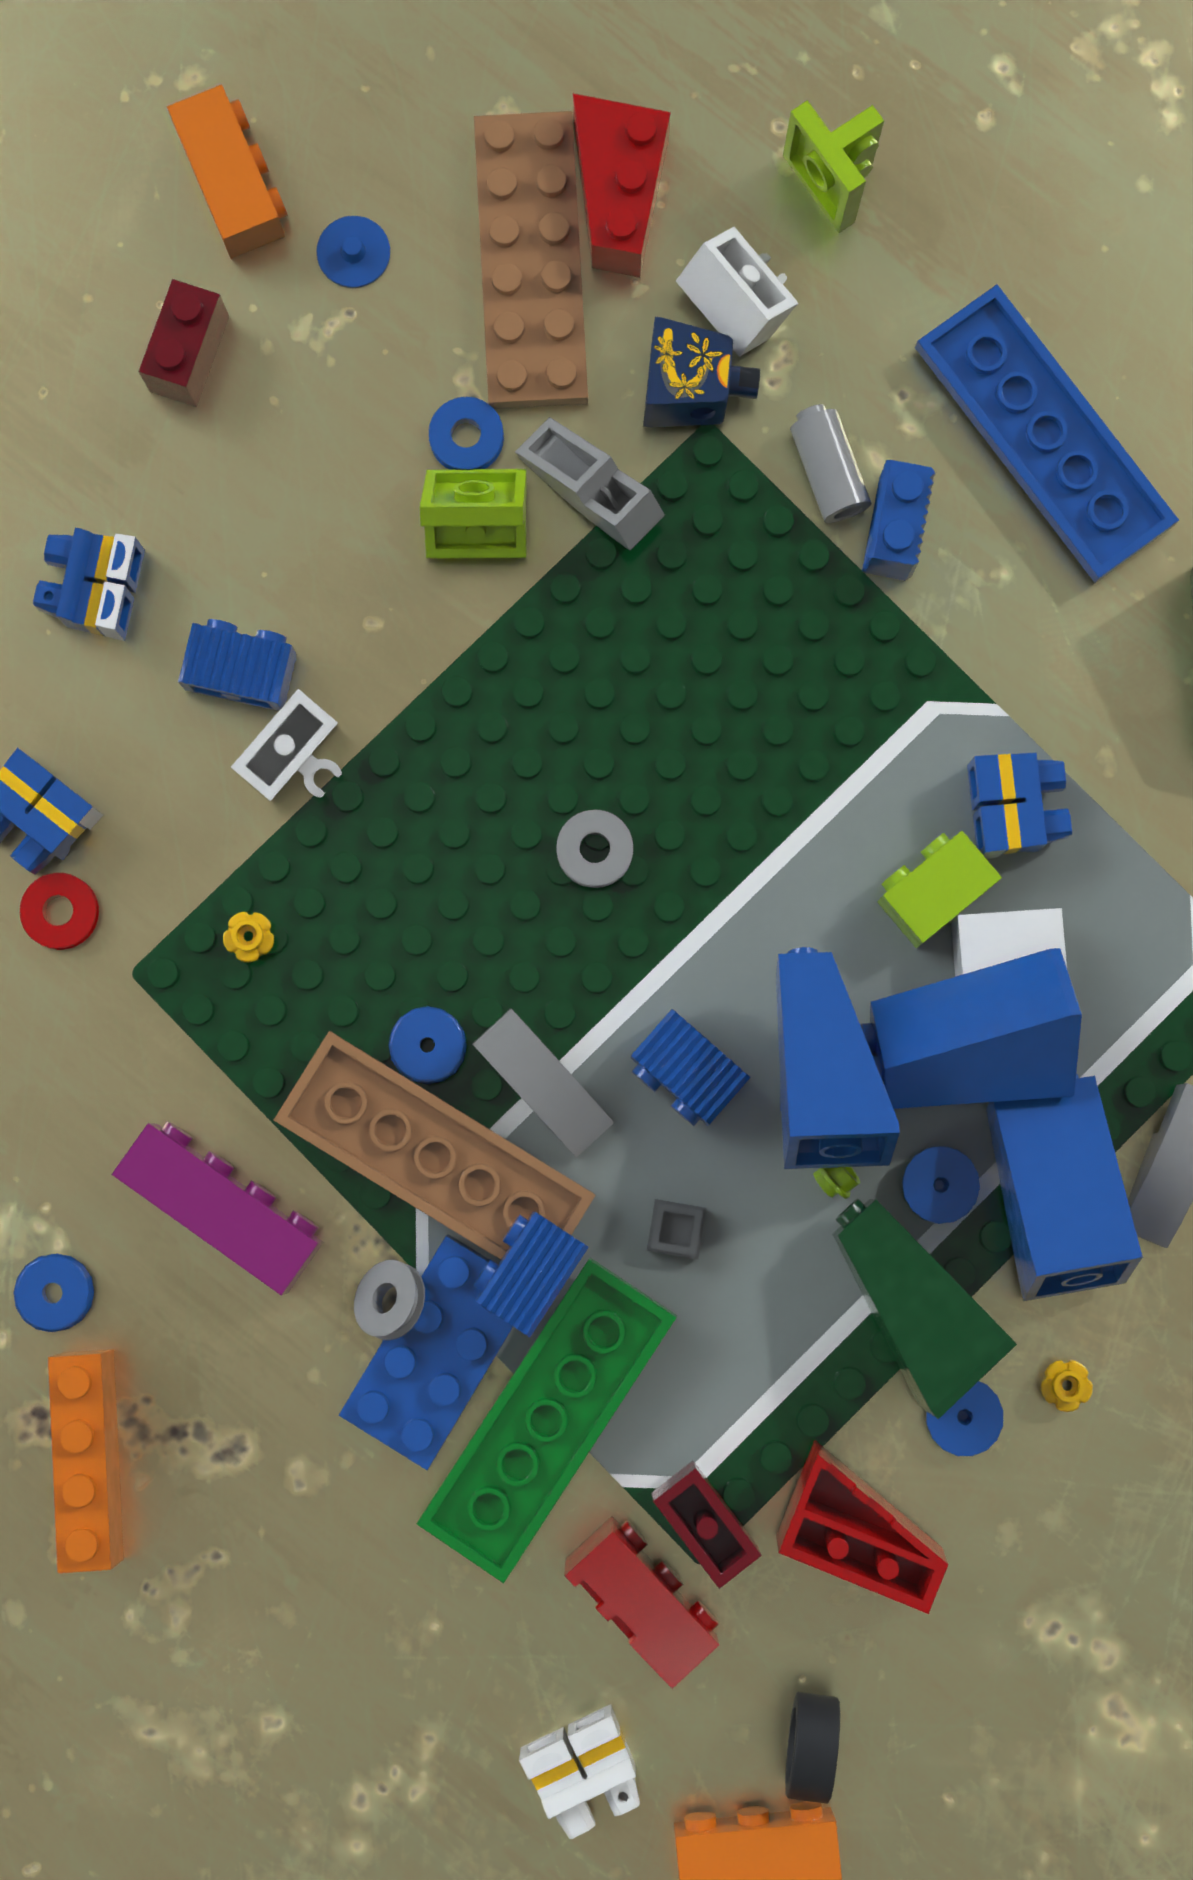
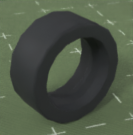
(812, 1747)

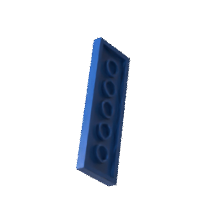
(1046, 433)

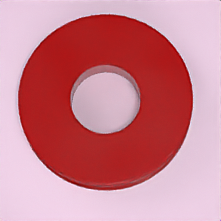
(35, 903)

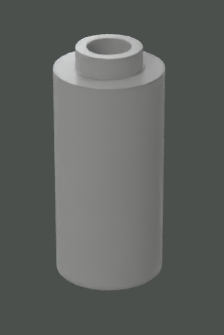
(829, 463)

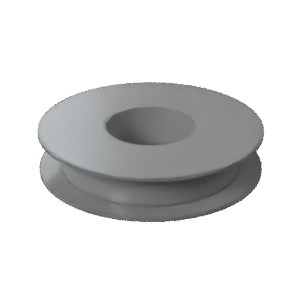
(594, 823)
(408, 1303)

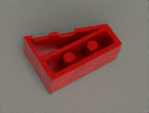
(620, 176)
(858, 1535)
(643, 1600)

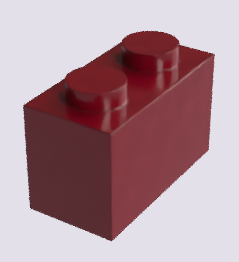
(184, 343)
(706, 1524)

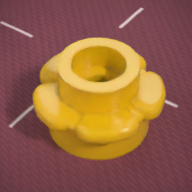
(262, 937)
(1052, 1383)

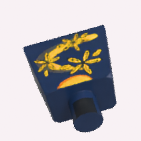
(693, 376)

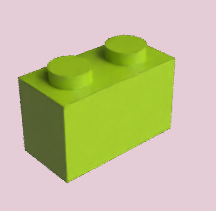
(937, 888)

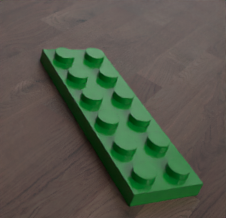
(546, 1420)

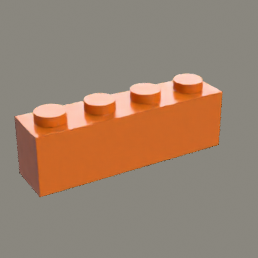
(85, 1461)

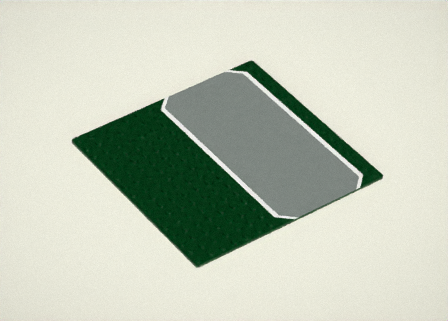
(775, 765)

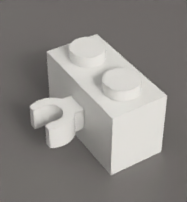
(737, 290)
(288, 747)

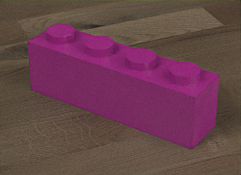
(218, 1207)

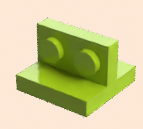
(835, 161)
(474, 513)

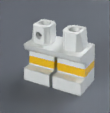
(563, 1783)

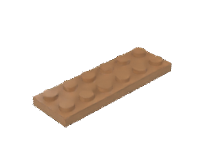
(530, 260)
(424, 1148)

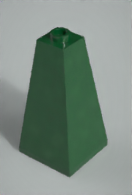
(926, 1317)

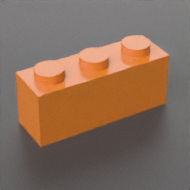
(229, 170)
(759, 1845)

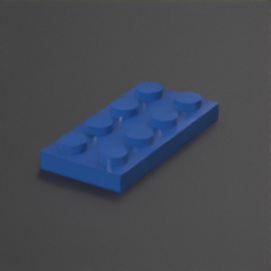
(430, 1373)

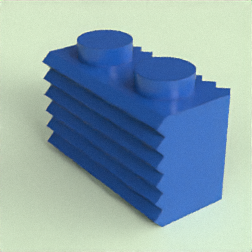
(898, 520)
(238, 665)
(688, 1068)
(529, 1273)

